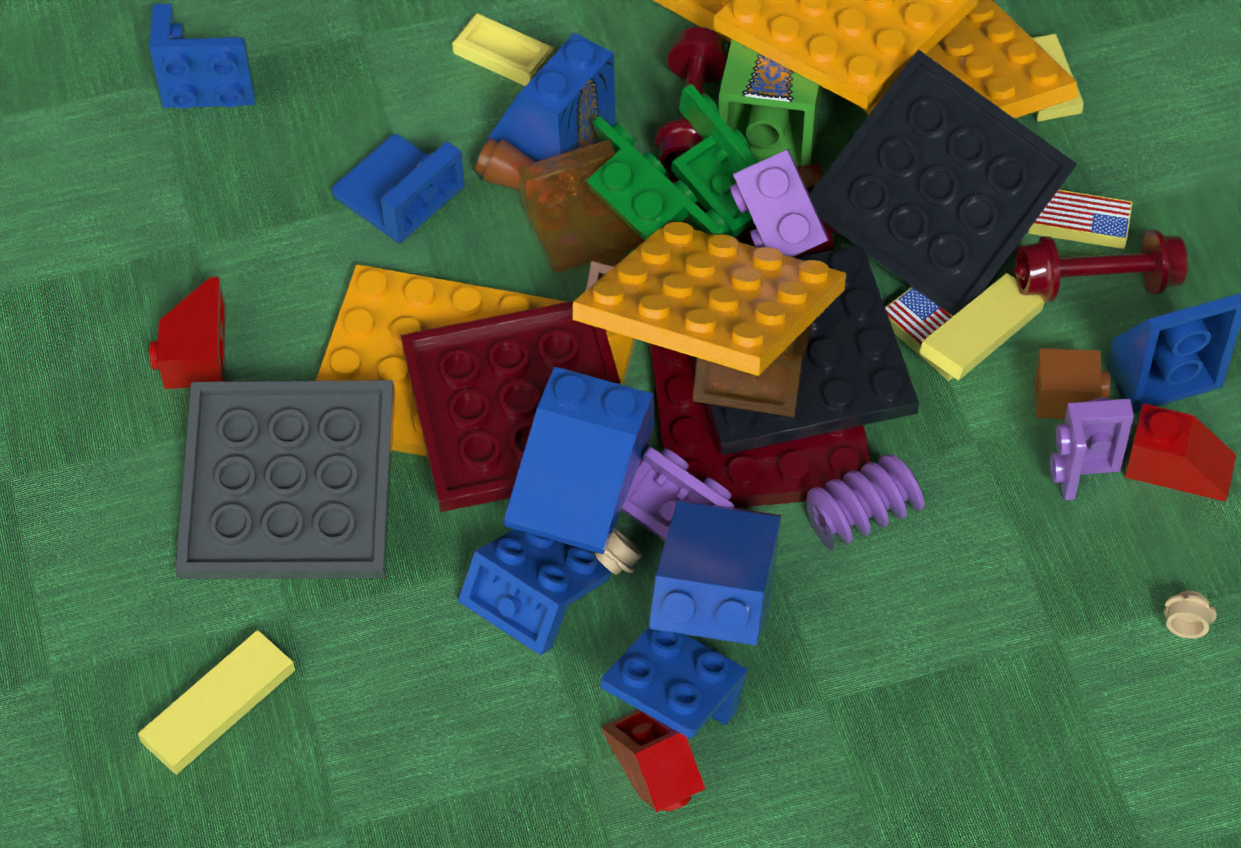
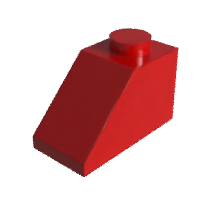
(192, 339)
(1180, 454)
(655, 760)

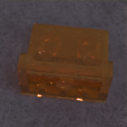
(565, 212)
(770, 392)

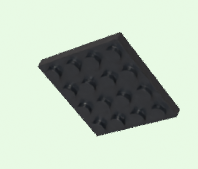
(939, 185)
(848, 373)

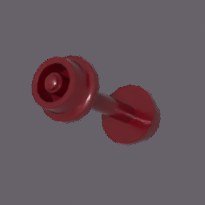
(698, 59)
(1161, 262)

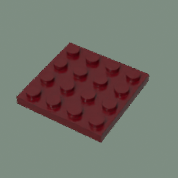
(482, 388)

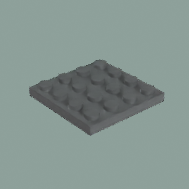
(286, 480)

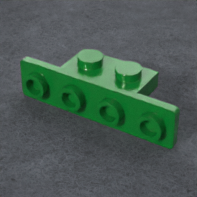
(711, 163)
(641, 193)

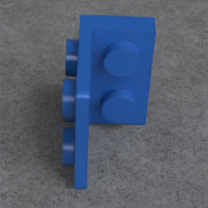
(200, 69)
(401, 185)
(528, 583)
(676, 681)

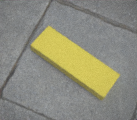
(981, 327)
(216, 702)

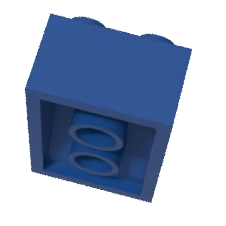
(1176, 353)
(580, 459)

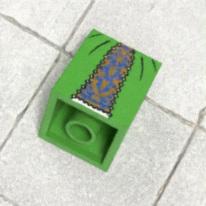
(769, 105)

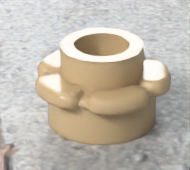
(619, 554)
(1189, 614)

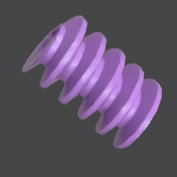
(862, 497)

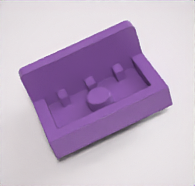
(778, 205)
(1090, 441)
(659, 485)

